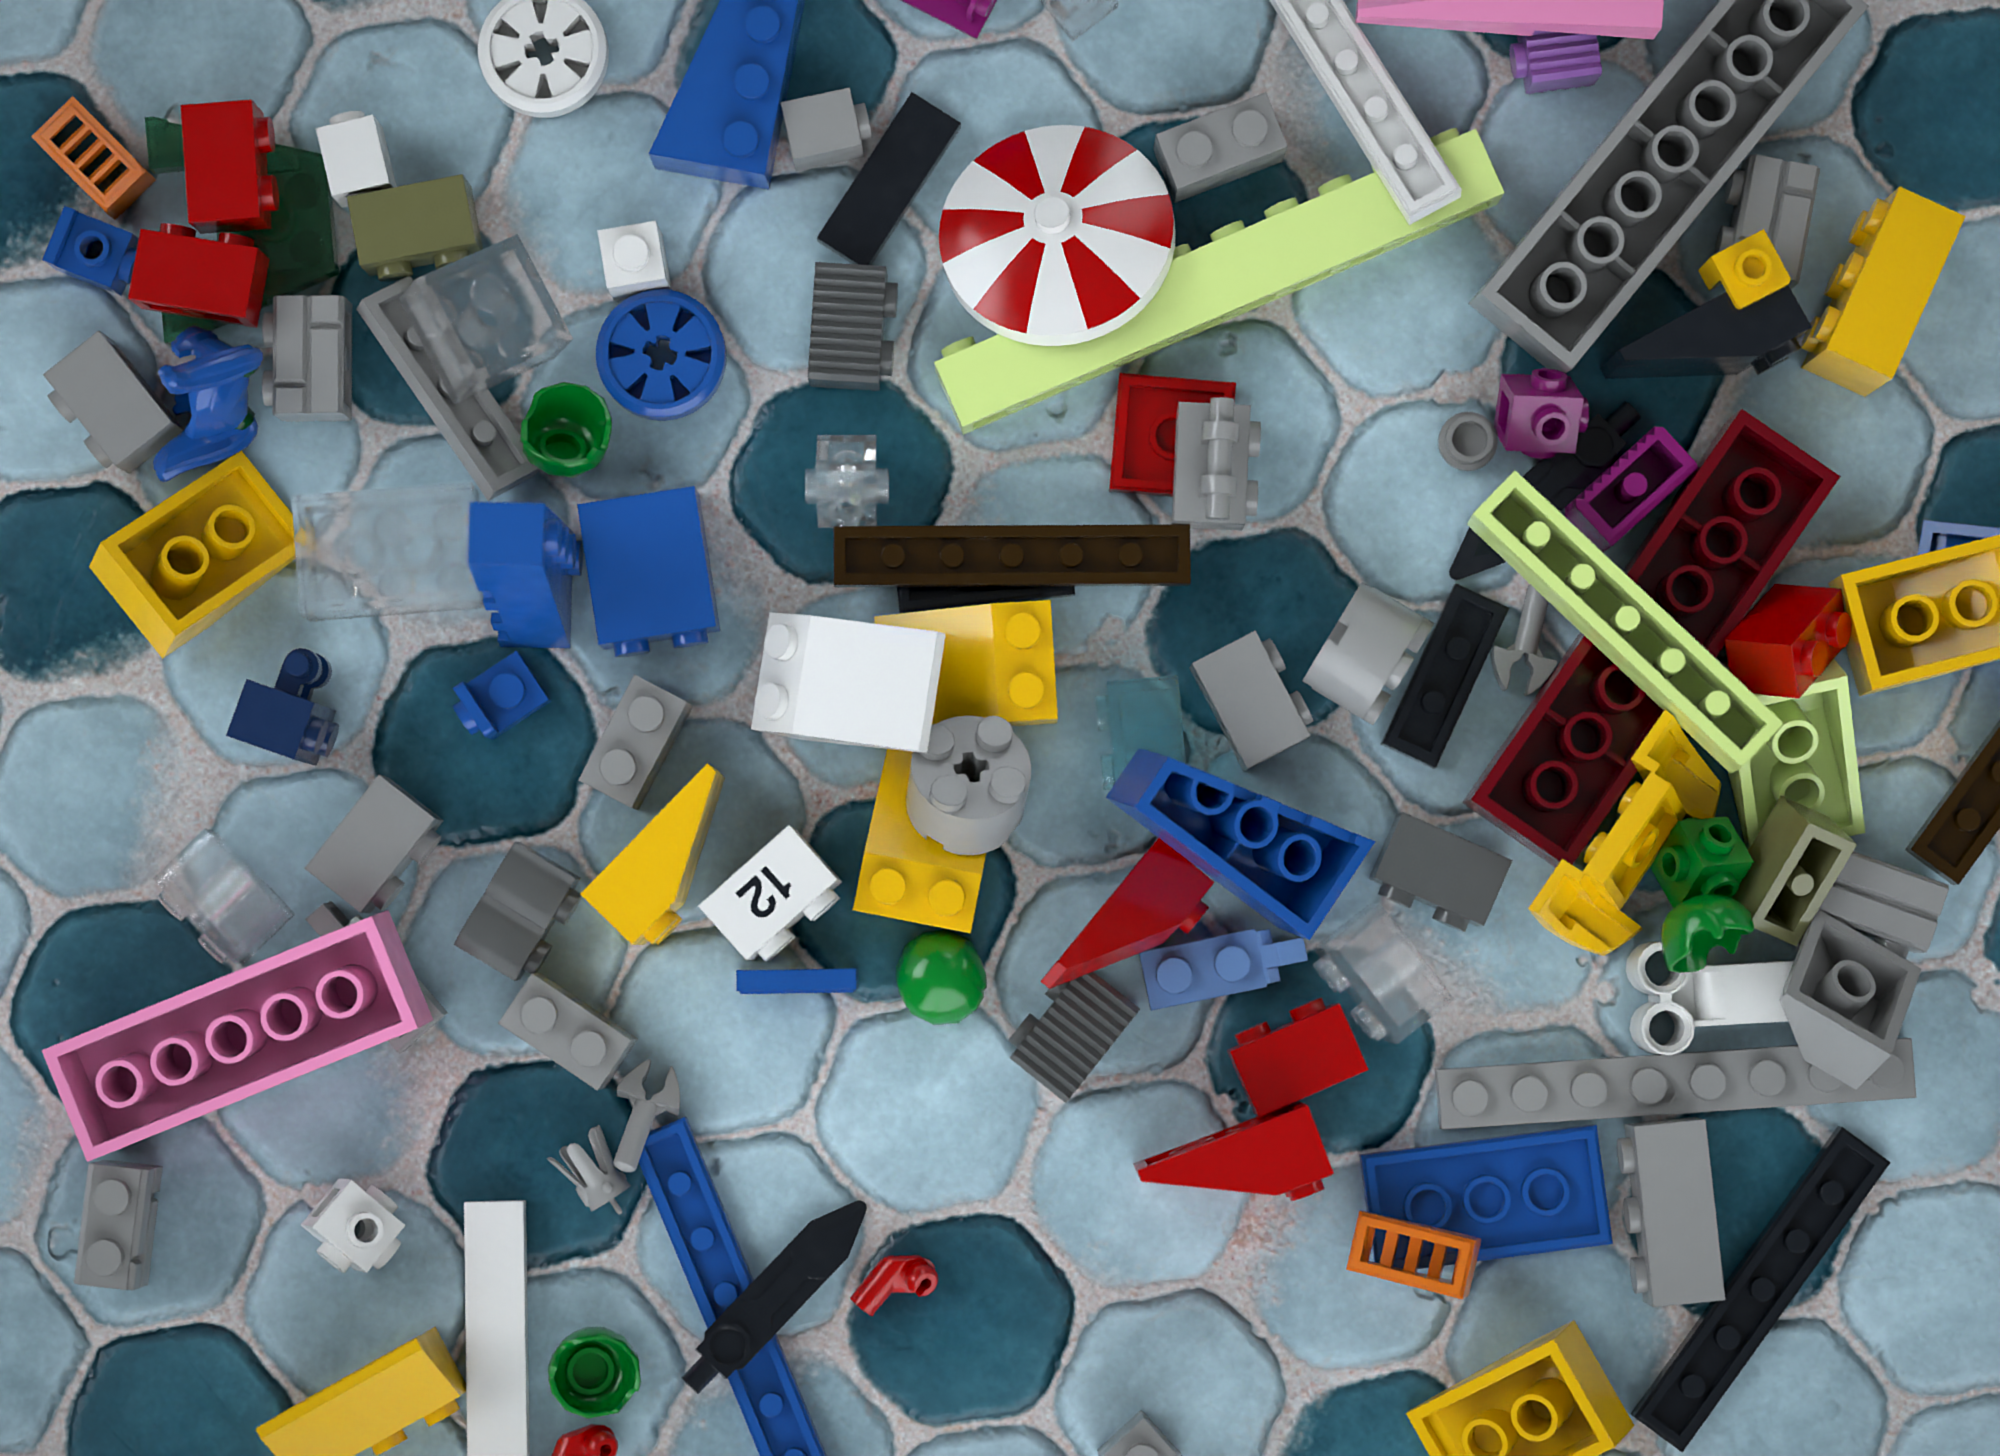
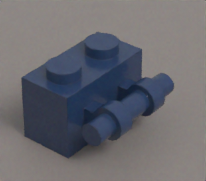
(283, 716)

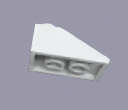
(848, 682)

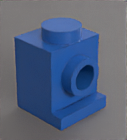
(72, 244)

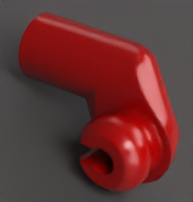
(895, 1275)
(587, 1441)

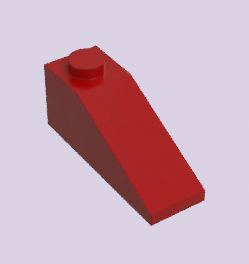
(1139, 915)

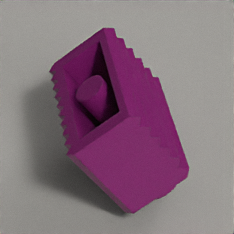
(1630, 488)

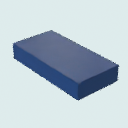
(797, 981)

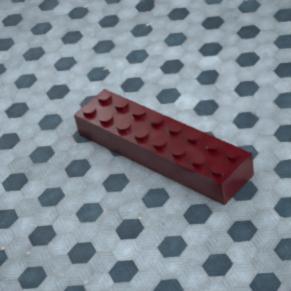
(1704, 570)

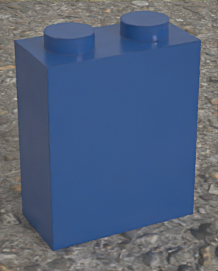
(649, 570)

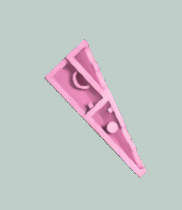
(1520, 17)

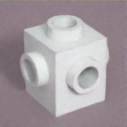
(335, 1221)

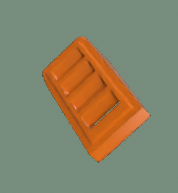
(124, 189)
(1465, 1263)

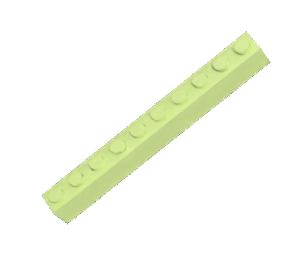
(1218, 283)

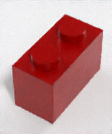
(228, 166)
(199, 275)
(1788, 639)
(1296, 1057)

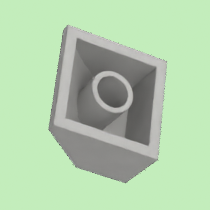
(1846, 999)

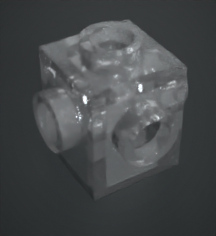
(846, 481)

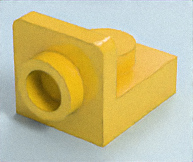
(1746, 270)

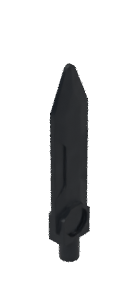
(1558, 481)
(776, 1295)

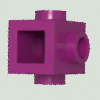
(1540, 413)

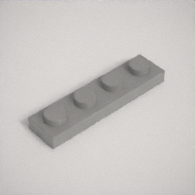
(474, 427)

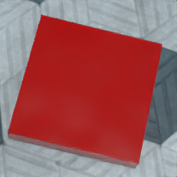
(1147, 429)

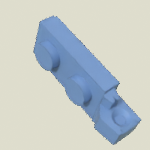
(1216, 966)

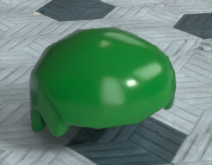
(566, 430)
(1700, 925)
(940, 977)
(594, 1372)

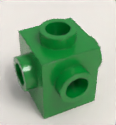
(1701, 859)

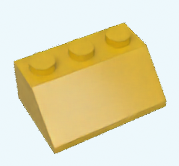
(371, 1404)

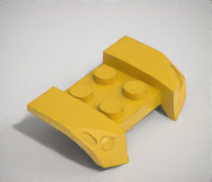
(1587, 903)

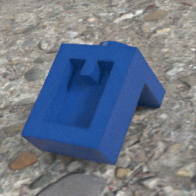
(499, 697)

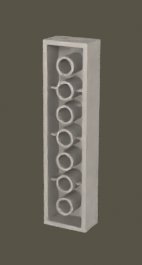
(1657, 171)

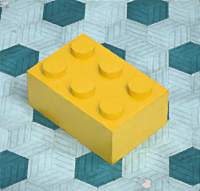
(1880, 291)

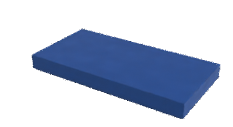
(1508, 1190)

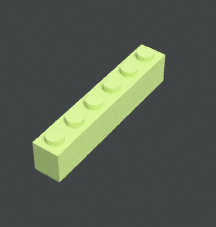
(1624, 622)

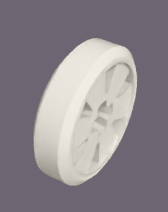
(523, 81)

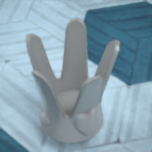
(593, 1184)

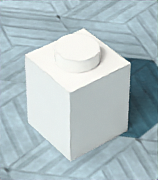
(355, 155)
(634, 259)

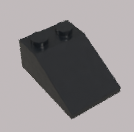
(1716, 340)

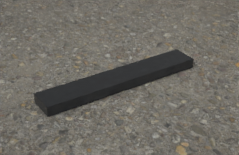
(1760, 1288)

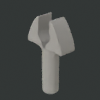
(1525, 644)
(643, 1112)

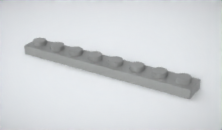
(1655, 1086)

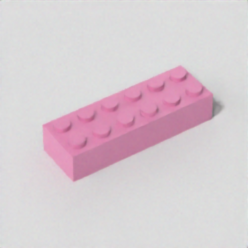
(237, 1035)

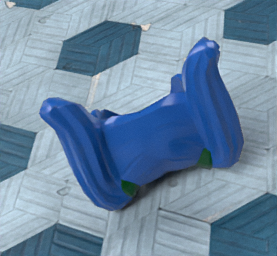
(216, 397)

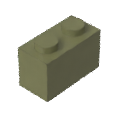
(414, 226)
(1792, 869)

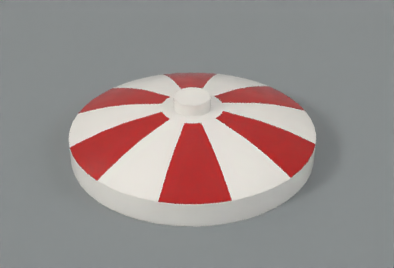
(1057, 235)

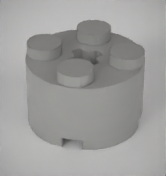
(1367, 652)
(969, 784)

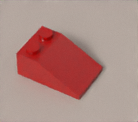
(1256, 1156)

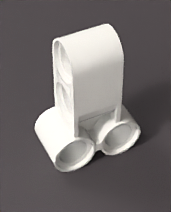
(1705, 997)

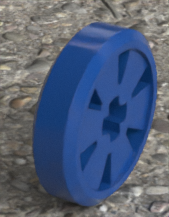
(692, 338)

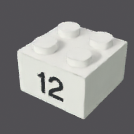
(772, 895)

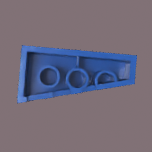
(731, 97)
(525, 570)
(1253, 846)

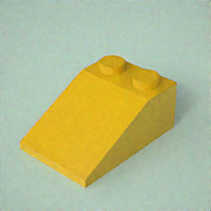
(197, 553)
(1923, 615)
(992, 660)
(656, 869)
(913, 875)
(1528, 1403)

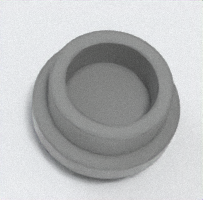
(1467, 441)

